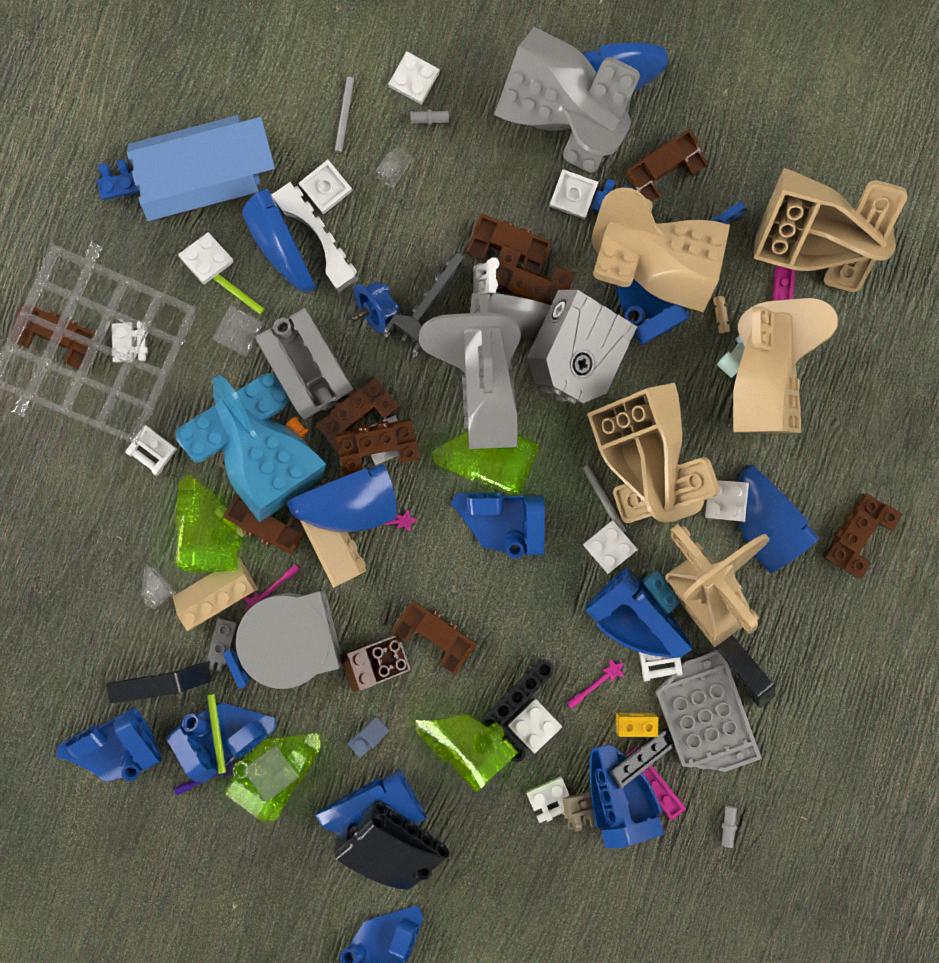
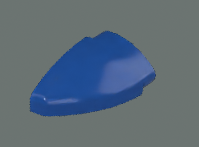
(646, 58)
(276, 240)
(349, 503)
(775, 516)
(635, 619)
(393, 791)
(625, 813)

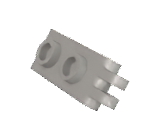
(221, 642)

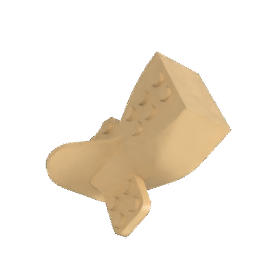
(817, 229)
(668, 259)
(766, 380)
(642, 447)
(710, 587)

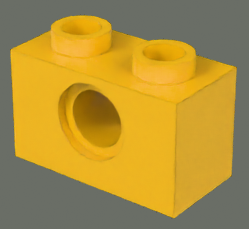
(637, 724)

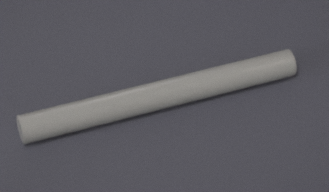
(344, 115)
(603, 497)

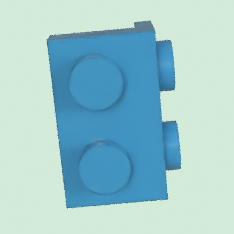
(661, 591)

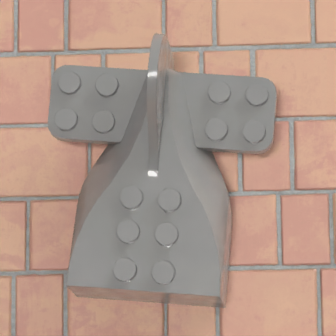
(558, 89)
(483, 350)

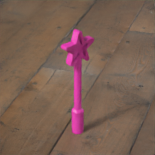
(403, 521)
(255, 599)
(611, 671)

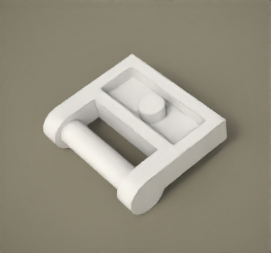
(485, 283)
(156, 446)
(649, 660)

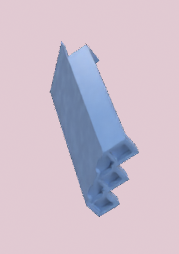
(199, 165)

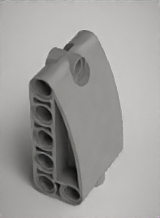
(304, 364)

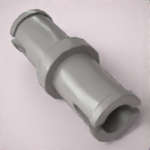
(429, 117)
(729, 826)

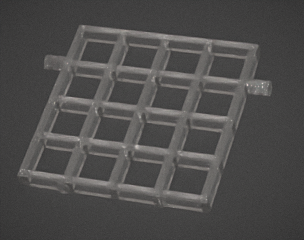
(95, 344)

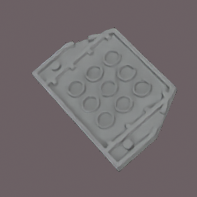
(707, 715)

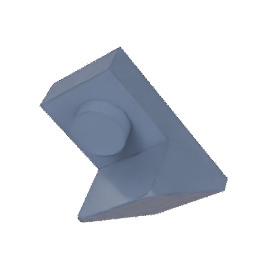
(368, 737)

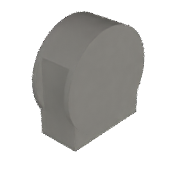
(288, 639)

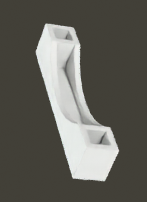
(293, 206)

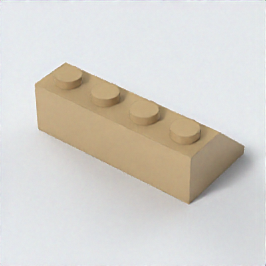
(336, 553)
(213, 595)

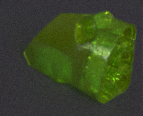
(497, 467)
(203, 531)
(468, 746)
(300, 754)

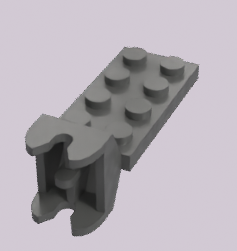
(411, 325)

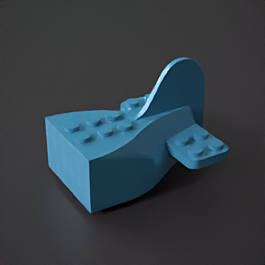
(260, 456)

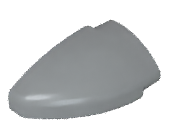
(525, 312)

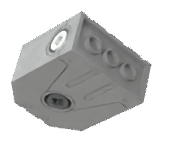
(578, 348)

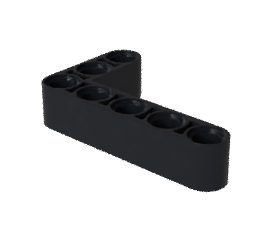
(159, 684)
(758, 684)
(513, 705)

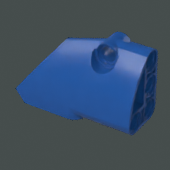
(655, 314)
(504, 521)
(239, 732)
(114, 748)
(385, 938)

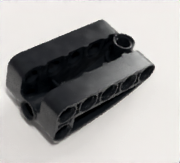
(389, 848)

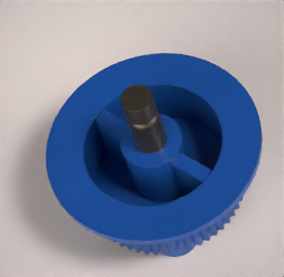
(374, 305)

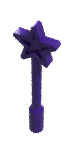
(188, 786)

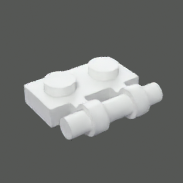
(123, 338)
(547, 794)

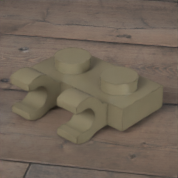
(578, 806)

